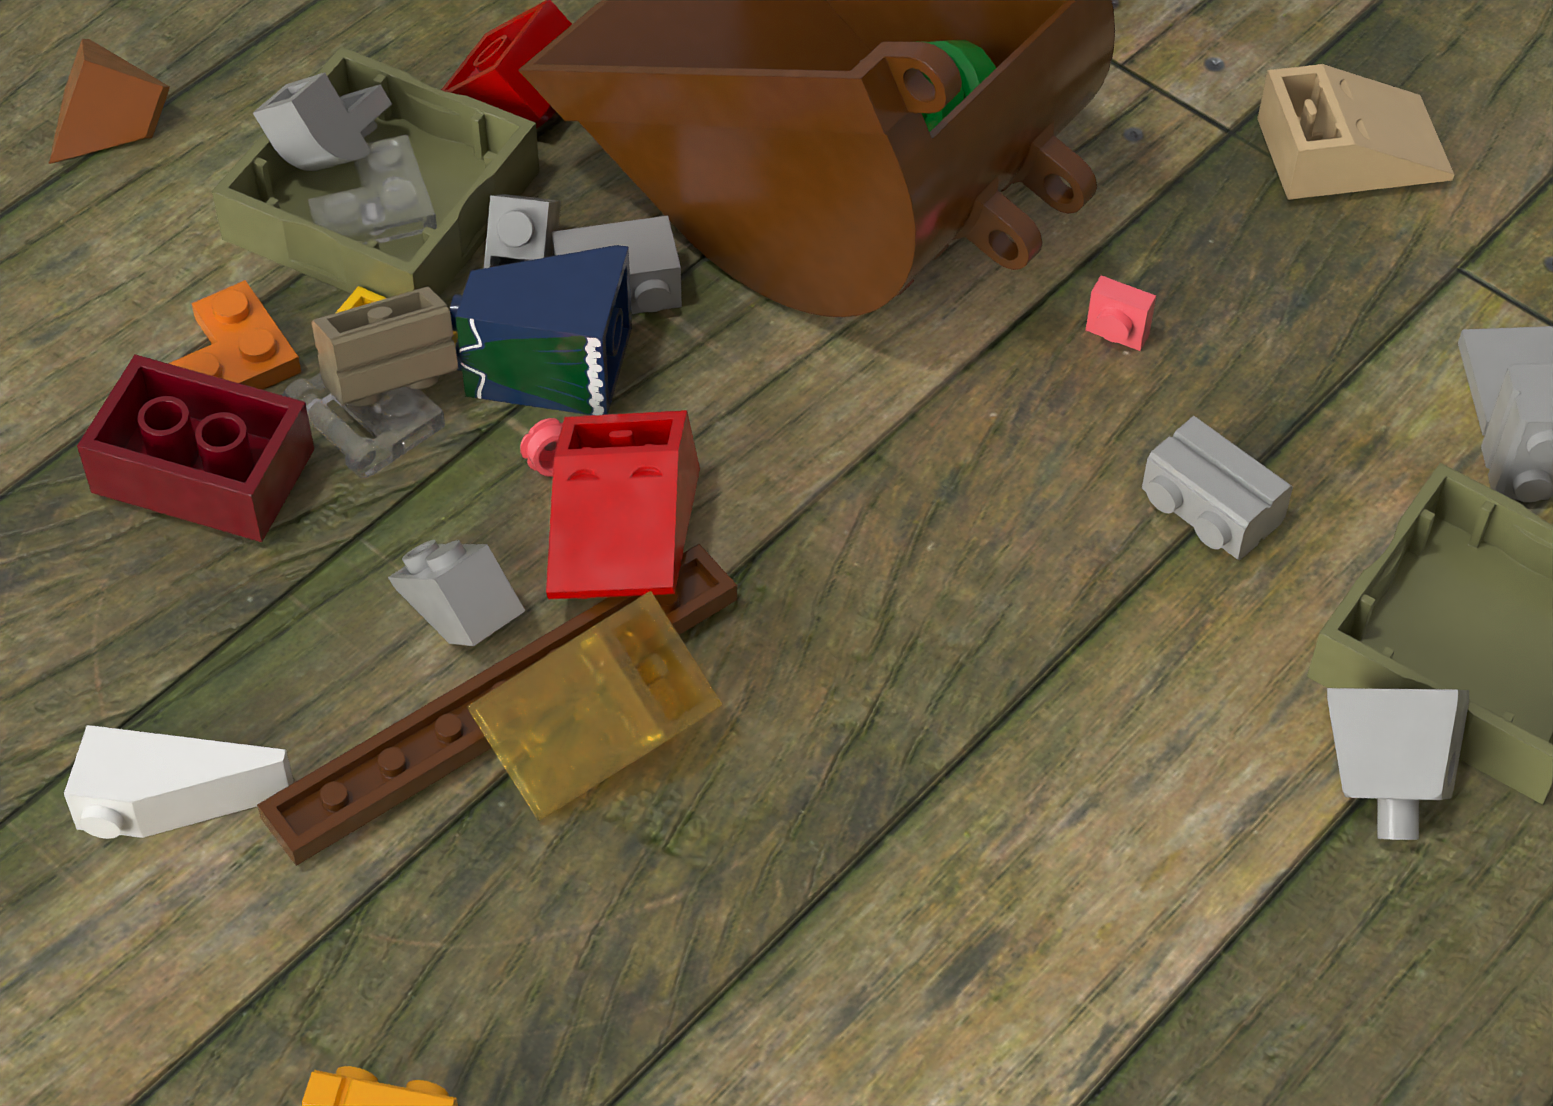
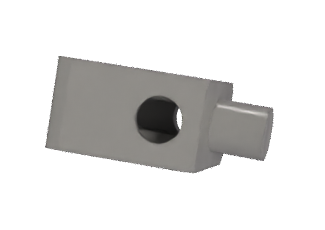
(1398, 749)

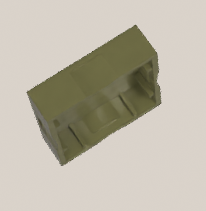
(463, 157)
(1460, 608)

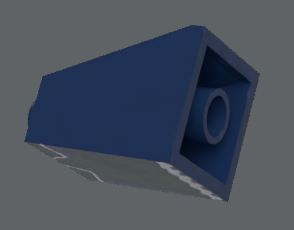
(546, 330)

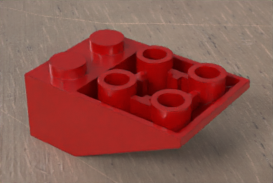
(620, 504)

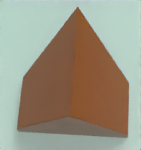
(105, 104)

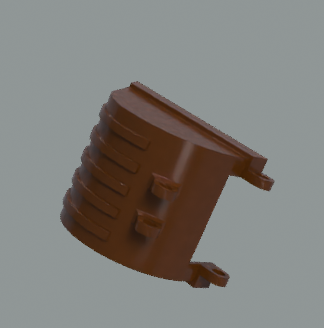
(819, 166)

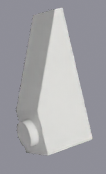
(165, 782)

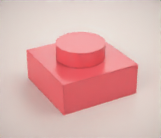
(1120, 313)

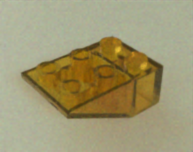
(594, 706)

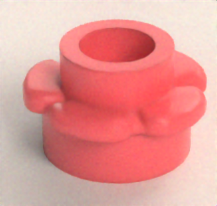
(534, 445)

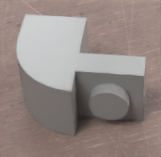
(316, 126)

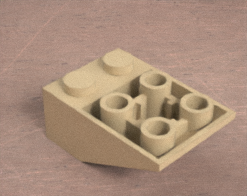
(1346, 133)

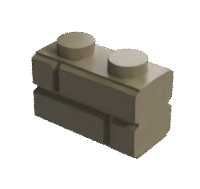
(385, 346)

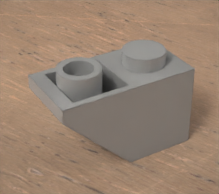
(520, 229)
(457, 590)

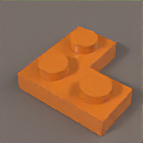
(243, 340)

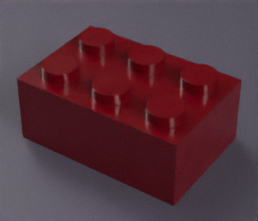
(197, 447)

